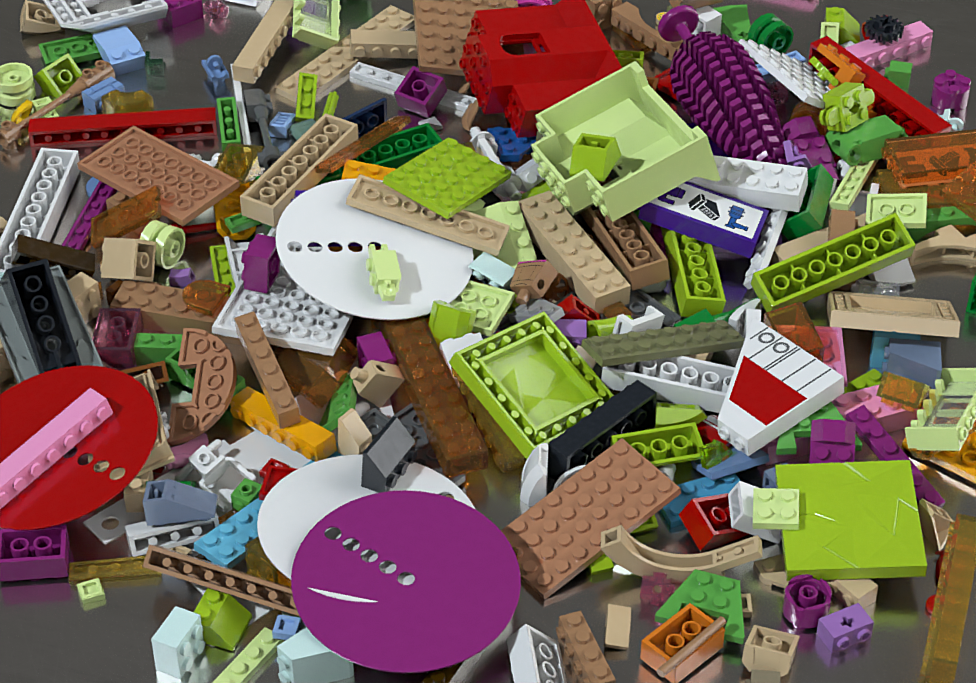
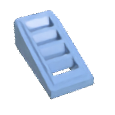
(280, 125)

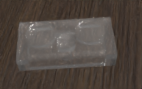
(878, 288)

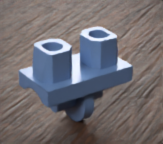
(216, 70)

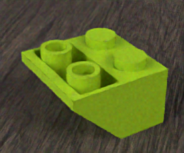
(595, 154)

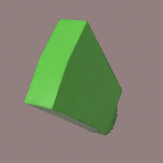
(735, 21)

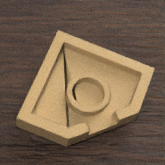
(771, 571)

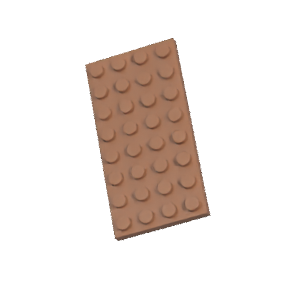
(141, 161)
(565, 527)

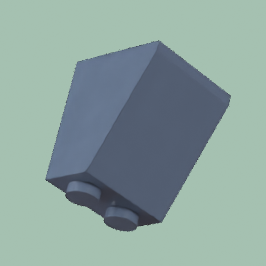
(914, 360)

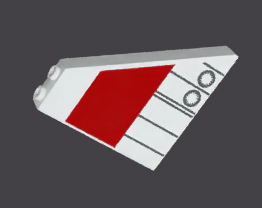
(773, 389)

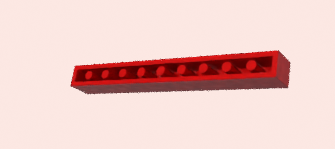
(106, 127)

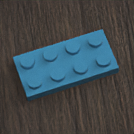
(696, 489)

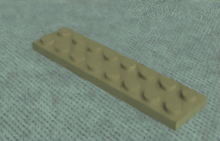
(662, 343)

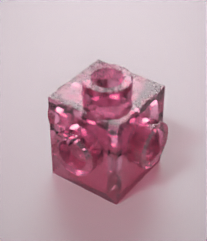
(648, 588)

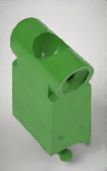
(865, 140)

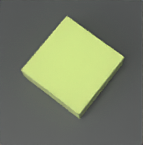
(91, 591)

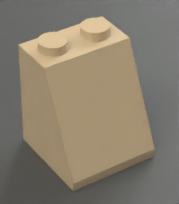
(128, 259)

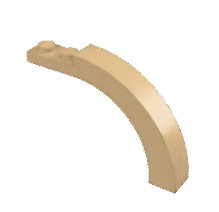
(645, 560)

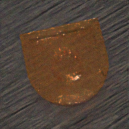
(205, 296)

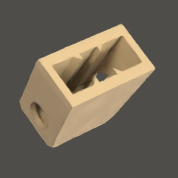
(377, 381)

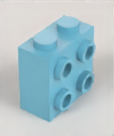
(880, 340)

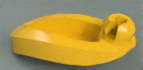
(22, 112)

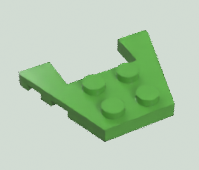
(786, 441)
(714, 597)

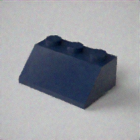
(369, 116)

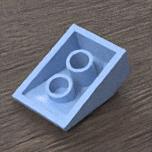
(120, 49)

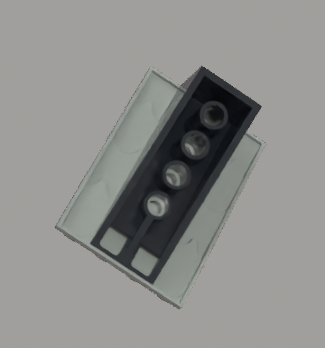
(42, 322)

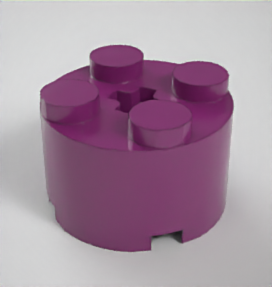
(950, 91)
(806, 601)

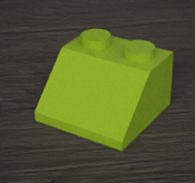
(848, 27)
(58, 76)
(222, 619)

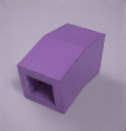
(181, 277)

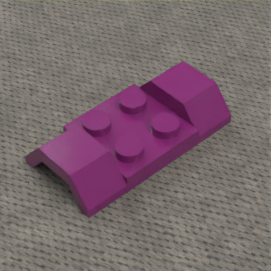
(807, 137)
(832, 441)

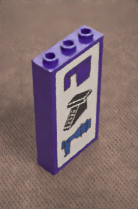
(708, 217)

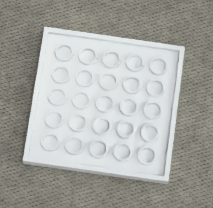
(791, 73)

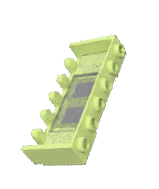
(316, 22)
(947, 414)

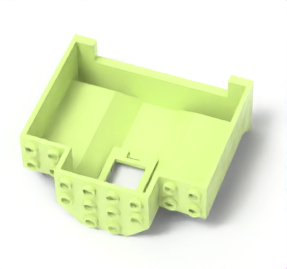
(653, 143)

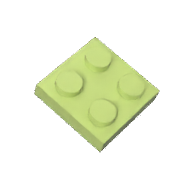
(775, 508)

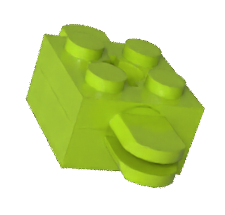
(846, 106)

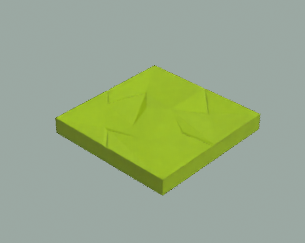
(531, 381)
(853, 521)

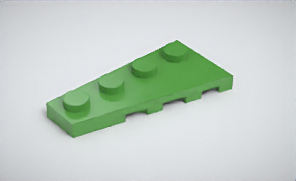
(339, 404)

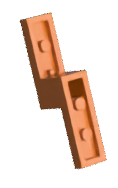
(847, 72)

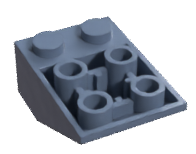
(177, 503)

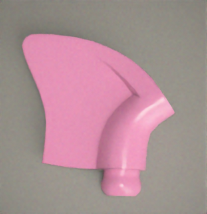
(185, 450)

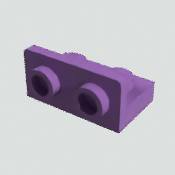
(793, 156)

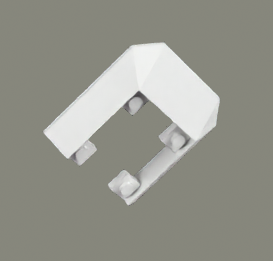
(74, 14)

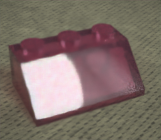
(116, 335)

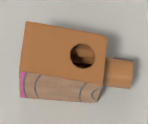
(532, 280)

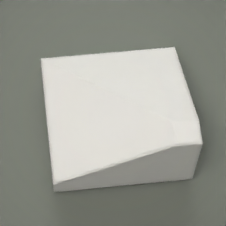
(434, 123)

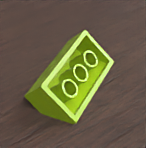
(665, 444)

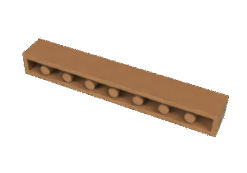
(220, 578)

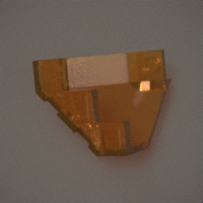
(315, 374)

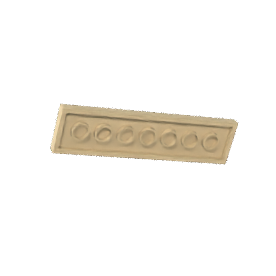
(462, 228)

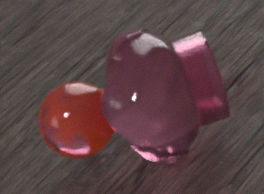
(216, 9)

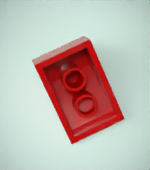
(710, 522)

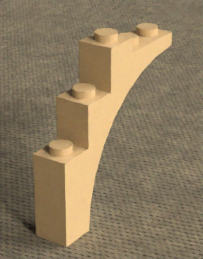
(946, 245)

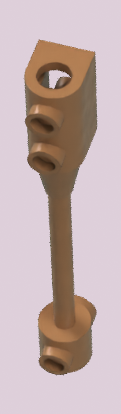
(11, 132)

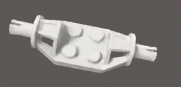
(486, 146)

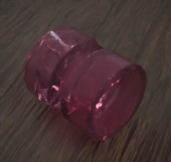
(778, 92)

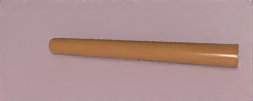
(691, 646)

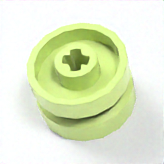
(16, 84)
(169, 242)

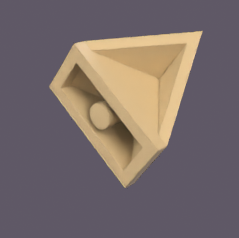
(934, 523)

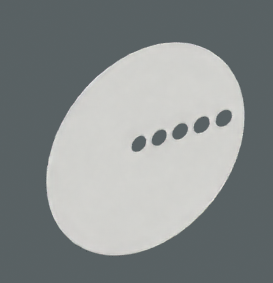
(428, 264)
(317, 490)

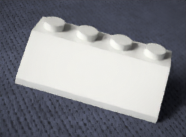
(535, 657)

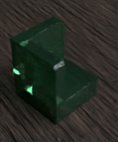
(154, 67)

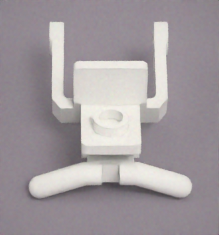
(211, 468)

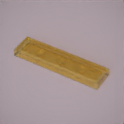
(110, 570)

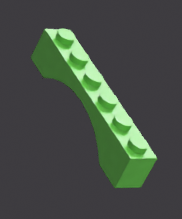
(940, 218)

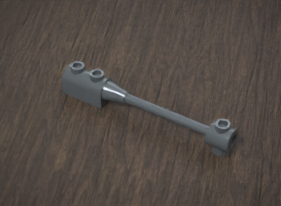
(258, 107)

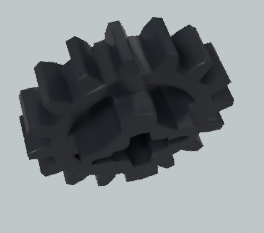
(884, 29)

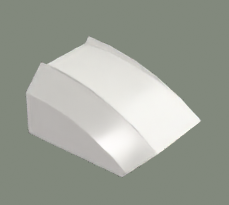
(535, 476)

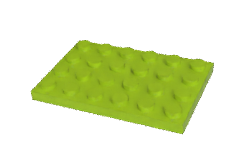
(447, 177)

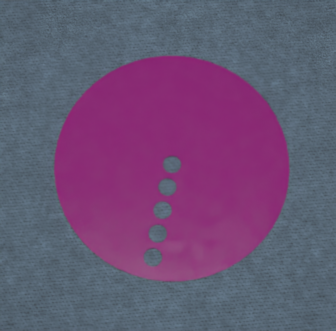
(451, 611)

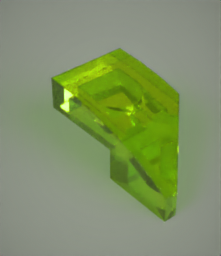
(714, 454)

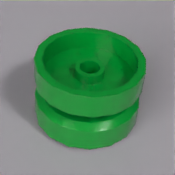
(771, 32)

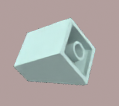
(309, 661)

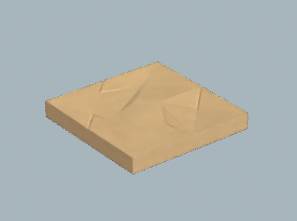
(892, 314)

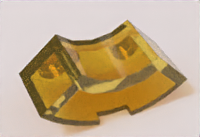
(127, 102)

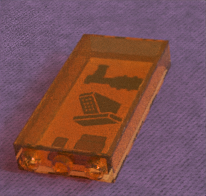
(929, 157)

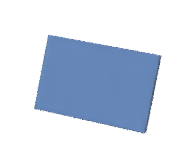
(735, 463)

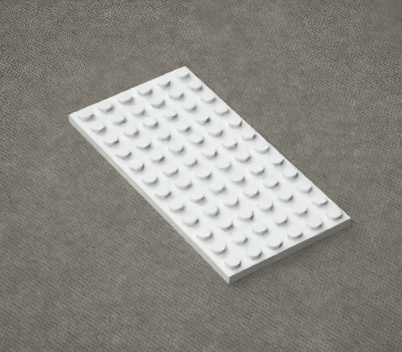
(286, 314)

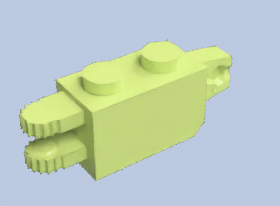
(384, 271)

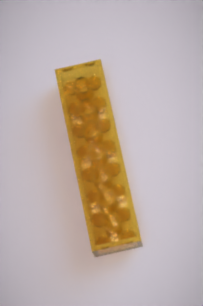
(951, 602)

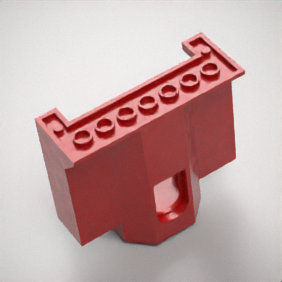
(530, 83)

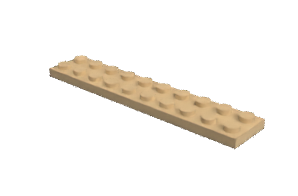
(336, 61)

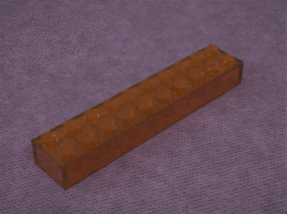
(436, 397)

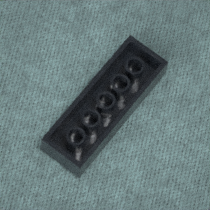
(623, 413)

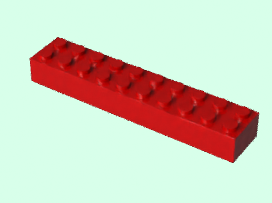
(889, 98)

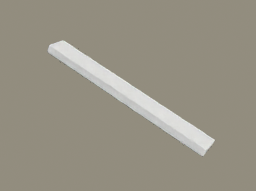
(392, 81)
(241, 111)

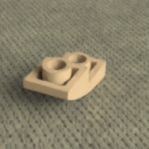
(617, 627)

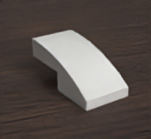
(737, 319)

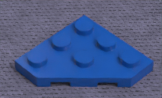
(509, 145)

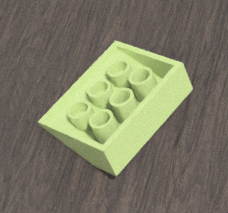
(517, 244)

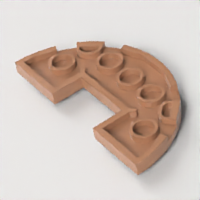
(212, 387)

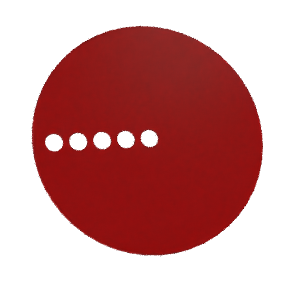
(67, 488)

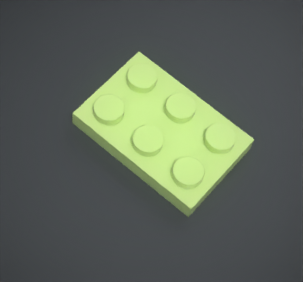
(909, 207)

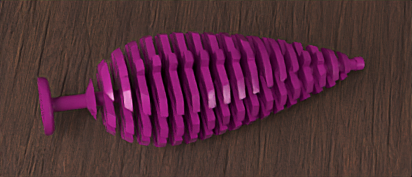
(722, 90)

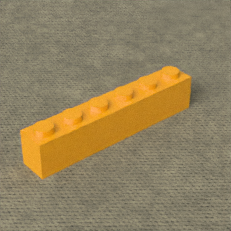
(303, 437)

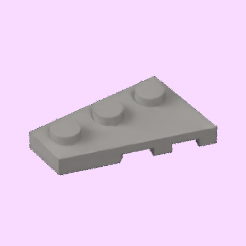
(535, 307)

